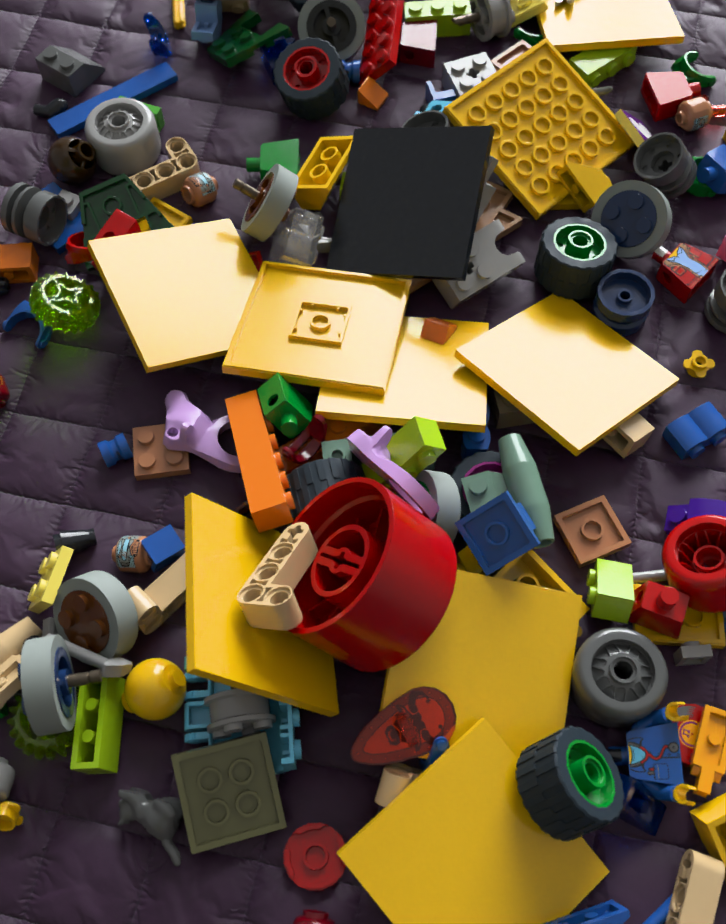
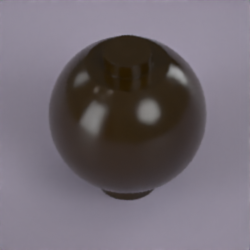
(72, 160)

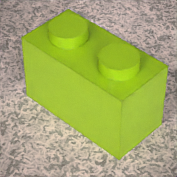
(610, 590)

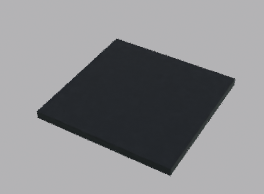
(411, 201)

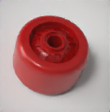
(697, 561)

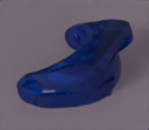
(157, 34)

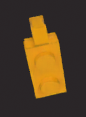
(709, 751)

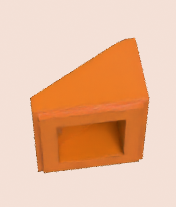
(371, 94)
(437, 330)

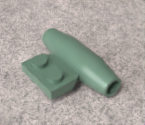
(520, 479)

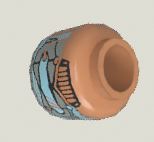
(694, 114)
(199, 189)
(130, 555)

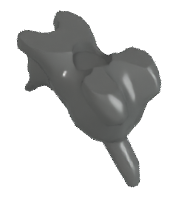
(157, 815)

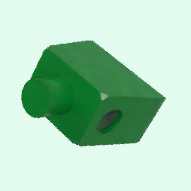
(281, 152)
(285, 406)

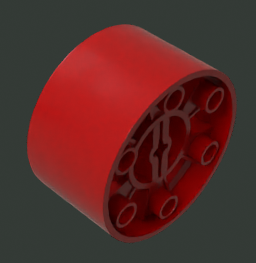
(376, 576)

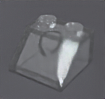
(297, 238)

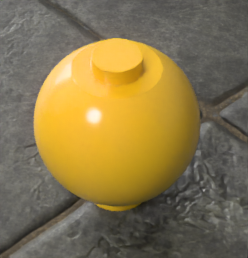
(154, 689)

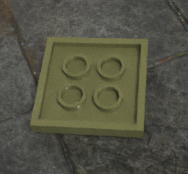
(228, 791)

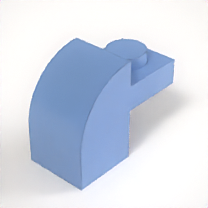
(208, 21)

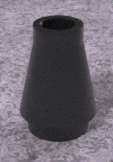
(75, 539)

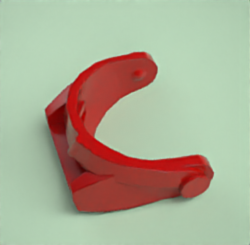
(76, 251)

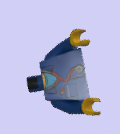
(656, 755)

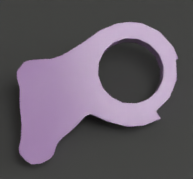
(194, 432)
(376, 456)

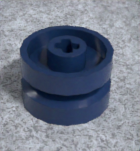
(623, 300)

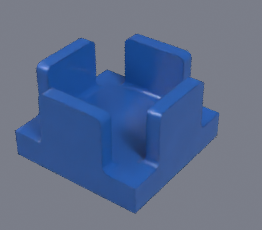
(498, 532)

